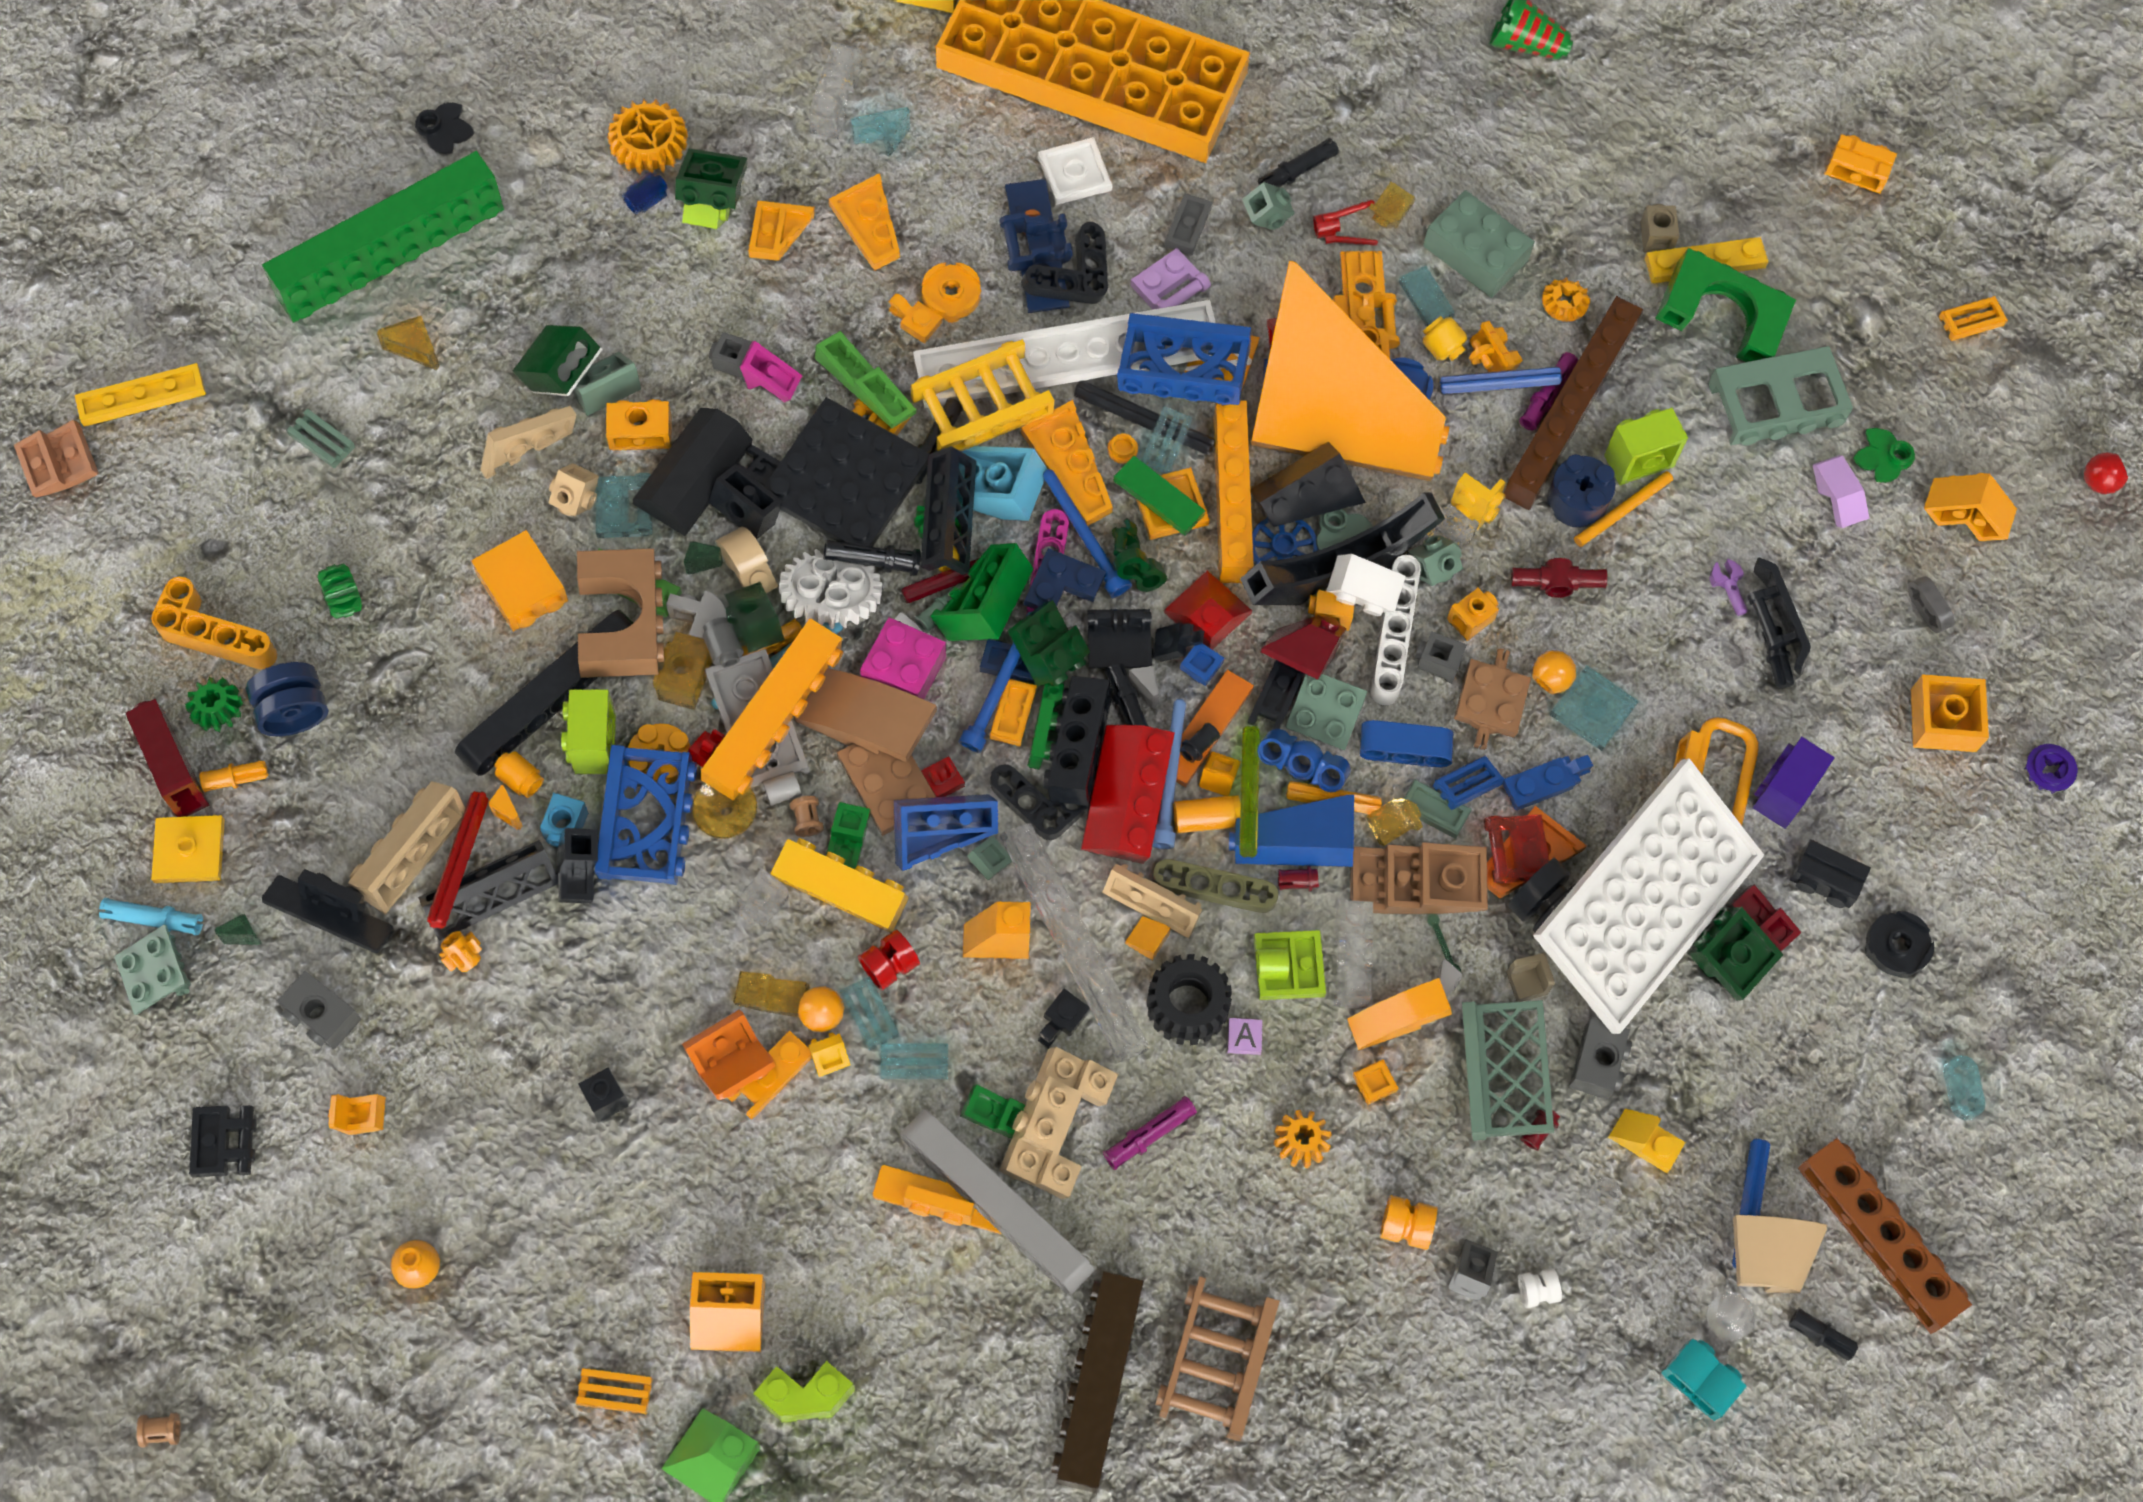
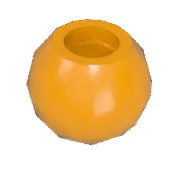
(1554, 671)
(821, 1009)

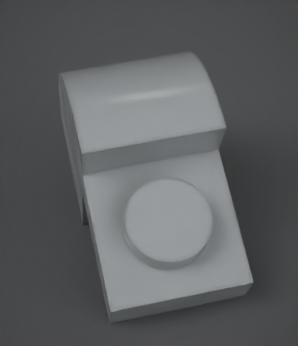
(696, 612)

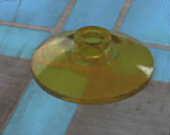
(708, 807)

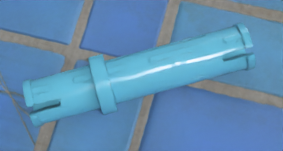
(151, 916)

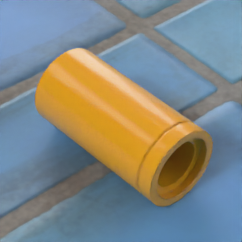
(1206, 813)

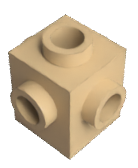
(573, 490)

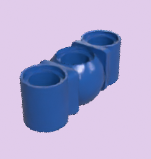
(1319, 762)

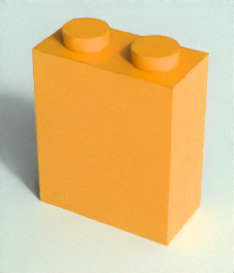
(520, 581)

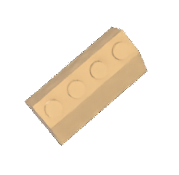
(408, 846)

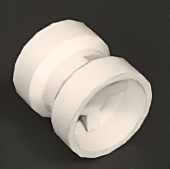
(1539, 1287)

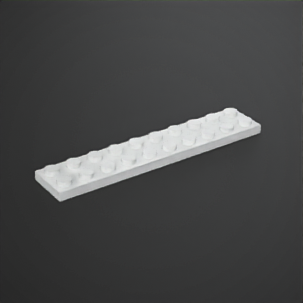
(1057, 353)

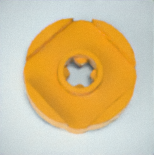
(951, 306)
(659, 737)

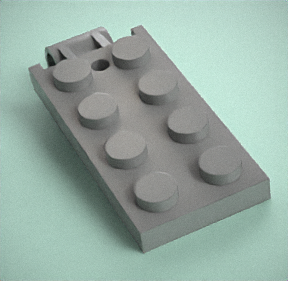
(733, 690)

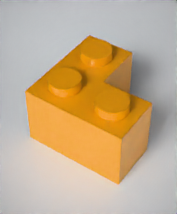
(1974, 502)

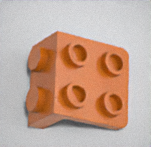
(728, 1056)

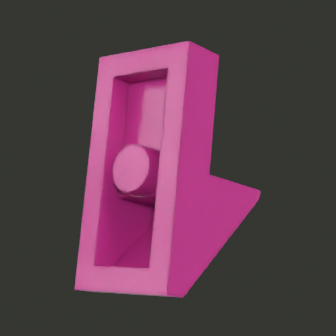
(770, 372)

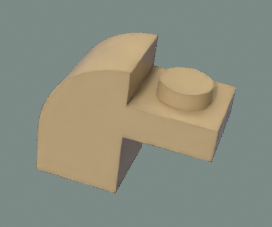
(746, 559)

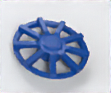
(1283, 543)

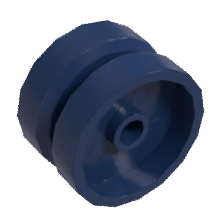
(287, 699)

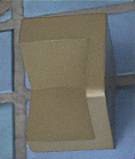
(1530, 977)

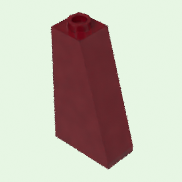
(166, 759)

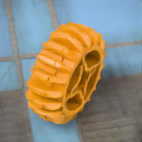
(647, 136)

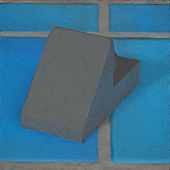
(1473, 1270)

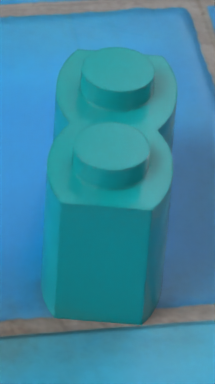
(1704, 1379)

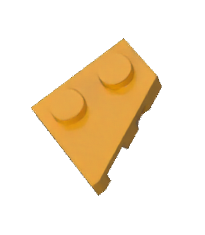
(777, 228)

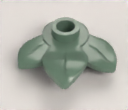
(1348, 527)

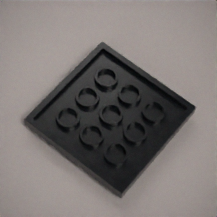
(846, 475)

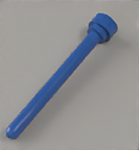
(1114, 584)
(974, 736)

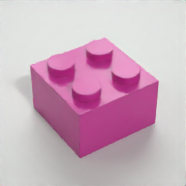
(904, 658)

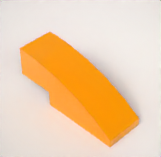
(1400, 1014)

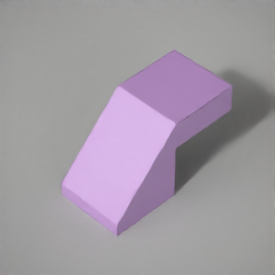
(1847, 495)

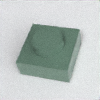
(990, 858)

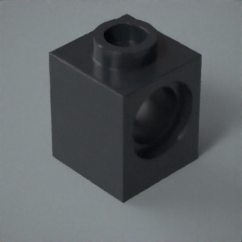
(603, 1094)

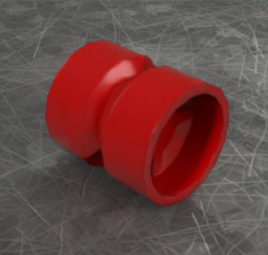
(889, 959)

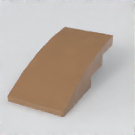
(867, 714)
(1420, 878)

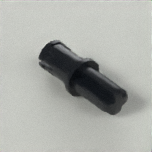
(1780, 664)
(1823, 1334)

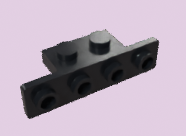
(329, 908)

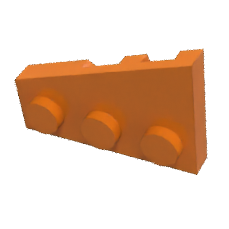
(1560, 845)

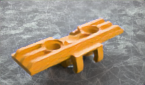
(1359, 307)

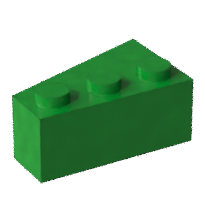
(988, 596)

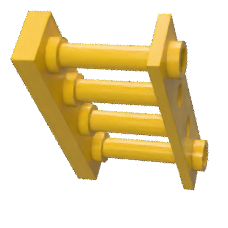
(981, 427)

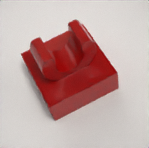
(705, 746)
(943, 777)

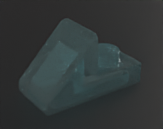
(885, 125)

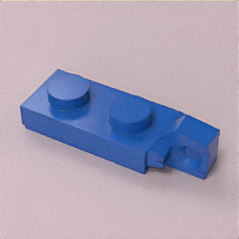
(1545, 781)

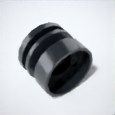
(1541, 893)

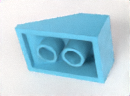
(1005, 481)

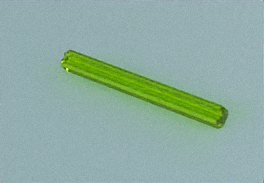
(1249, 792)

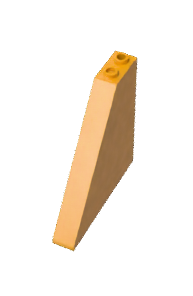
(1341, 389)

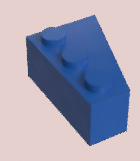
(940, 824)

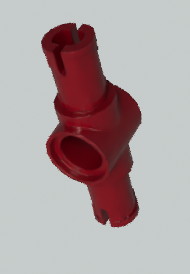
(1559, 577)

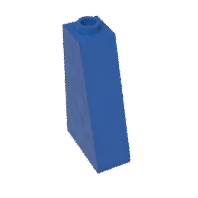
(1303, 835)

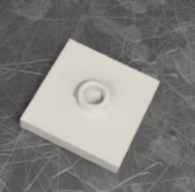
(1075, 171)

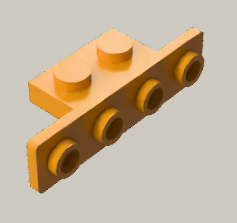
(927, 1197)

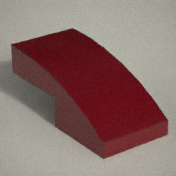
(1772, 921)

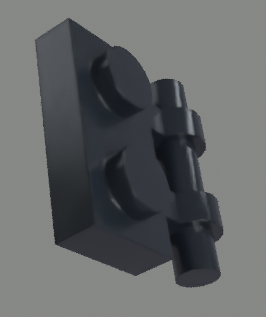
(211, 1141)

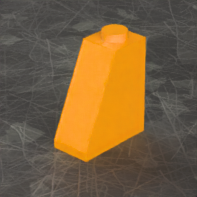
(999, 932)

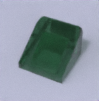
(702, 557)
(238, 932)

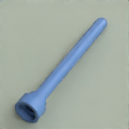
(1164, 835)

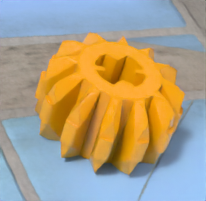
(1315, 1144)

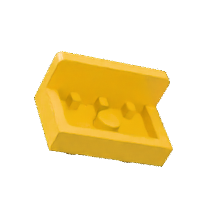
(1477, 500)

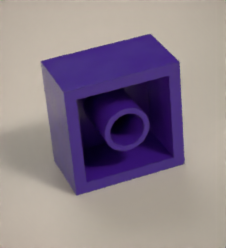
(1791, 781)

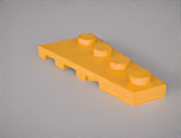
(1064, 449)

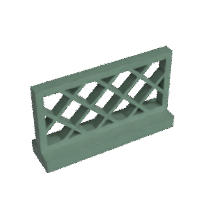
(1478, 1073)

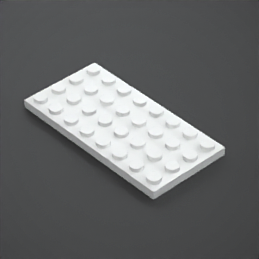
(1649, 896)

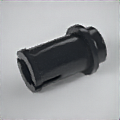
(1199, 743)

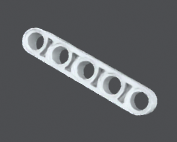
(1396, 643)

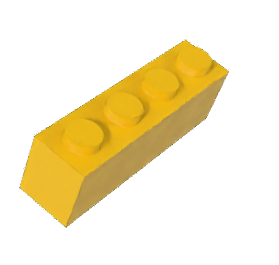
(840, 885)

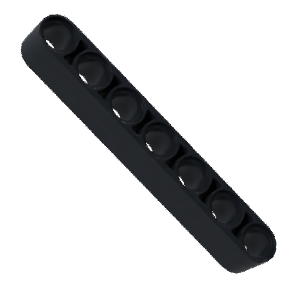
(530, 706)

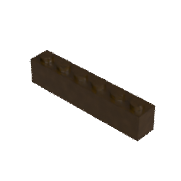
(1099, 1382)

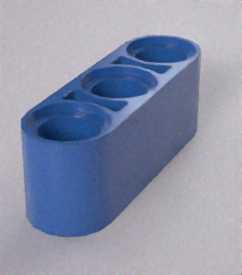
(1406, 743)

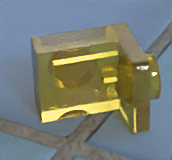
(1392, 206)

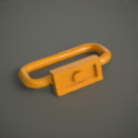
(1696, 745)

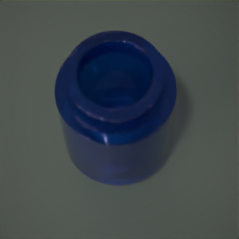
(645, 193)

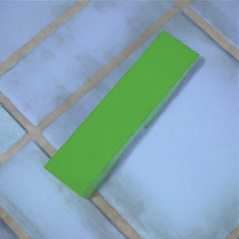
(864, 381)

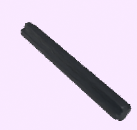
(1139, 415)

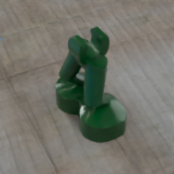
(1133, 562)

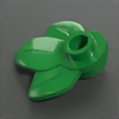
(1881, 455)

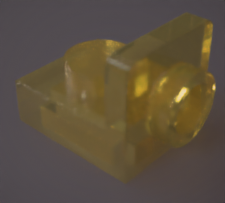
(1394, 820)

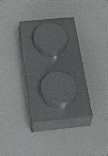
(1188, 224)

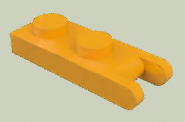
(790, 1057)

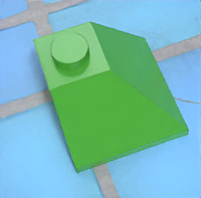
(711, 1457)

